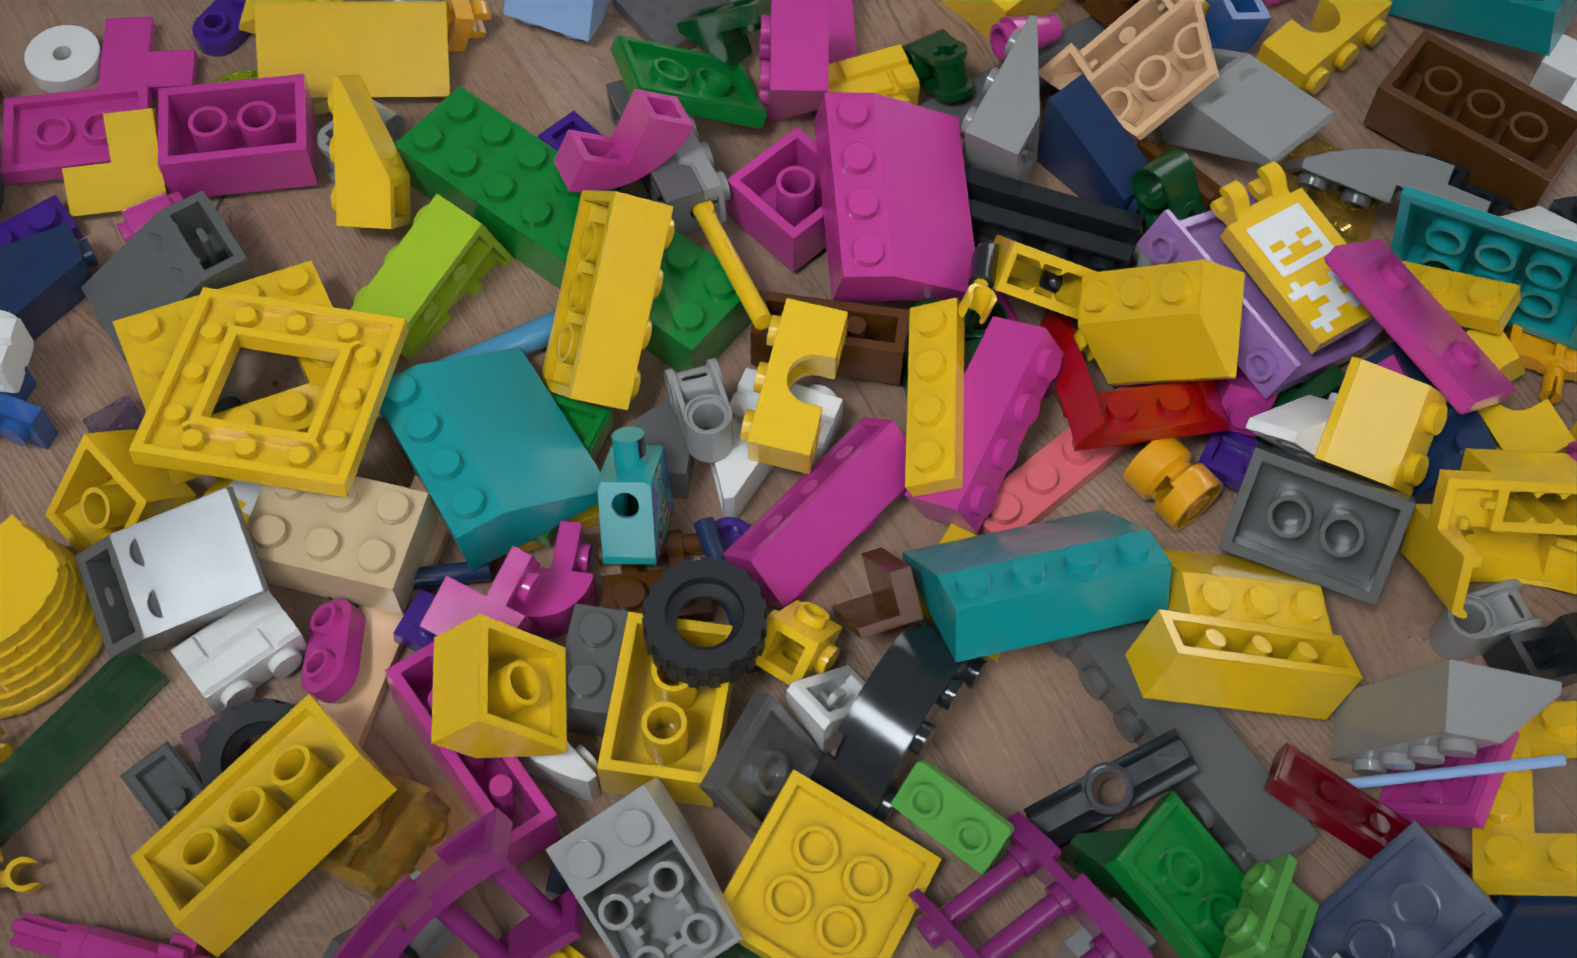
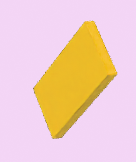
(391, 45)

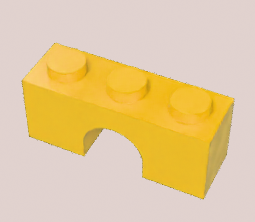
(1342, 31)
(804, 343)
(1519, 430)

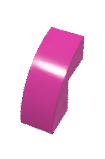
(643, 140)

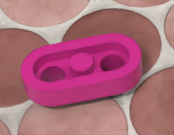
(333, 650)

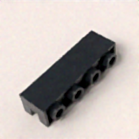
(1051, 221)

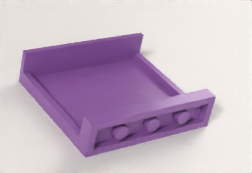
(1268, 346)

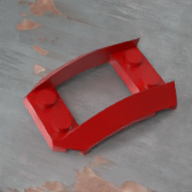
(1130, 413)

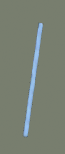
(1459, 771)

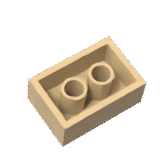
(343, 546)

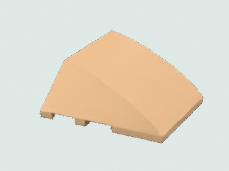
(1143, 63)

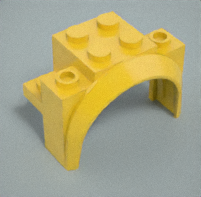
(1497, 523)

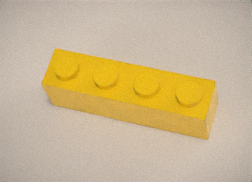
(1242, 665)

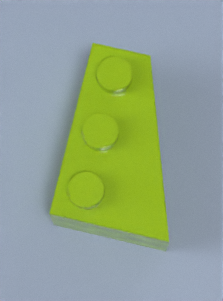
(432, 271)

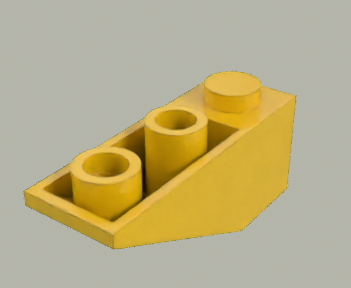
(369, 171)

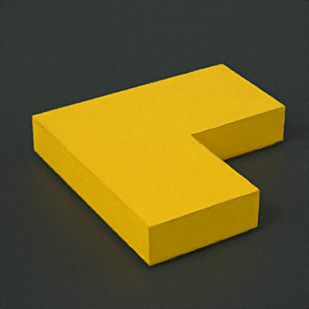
(132, 170)

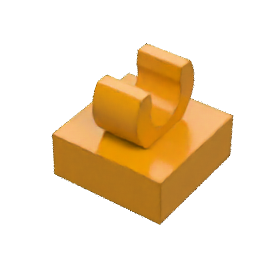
(465, 21)

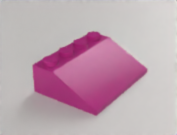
(892, 199)

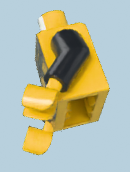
(1027, 276)

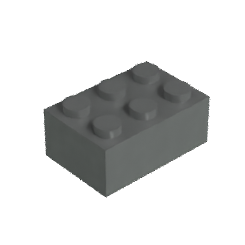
(1317, 523)

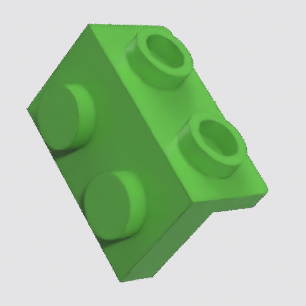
(953, 817)
(1271, 915)

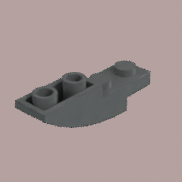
(1378, 176)

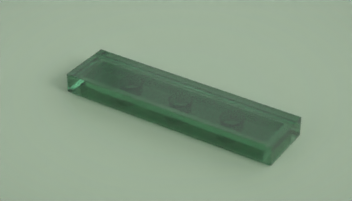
(73, 737)

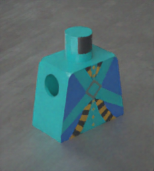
(639, 484)

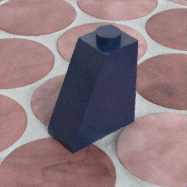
(1089, 147)
(44, 276)

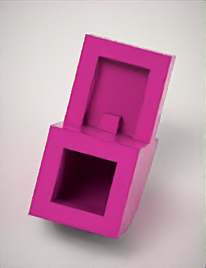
(563, 584)
(513, 585)

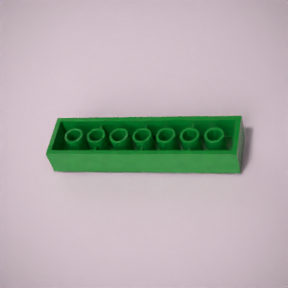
(518, 194)

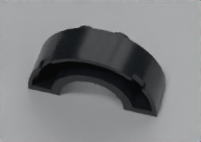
(895, 717)

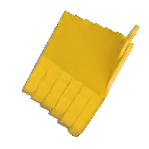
(44, 618)

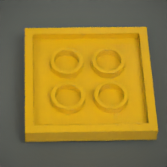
(825, 879)

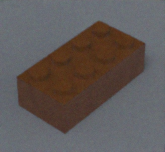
(1475, 118)

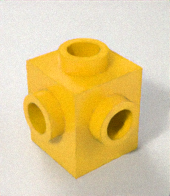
(799, 642)

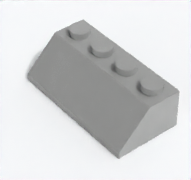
(1434, 715)

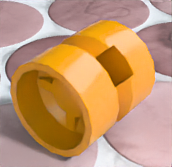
(1175, 484)

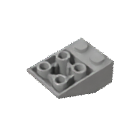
(1246, 113)
(1005, 126)
(646, 880)

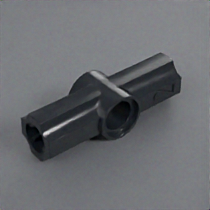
(1146, 774)

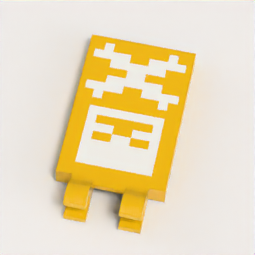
(1284, 251)

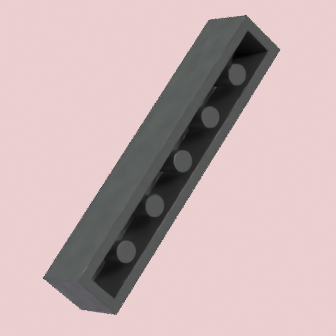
(1229, 790)

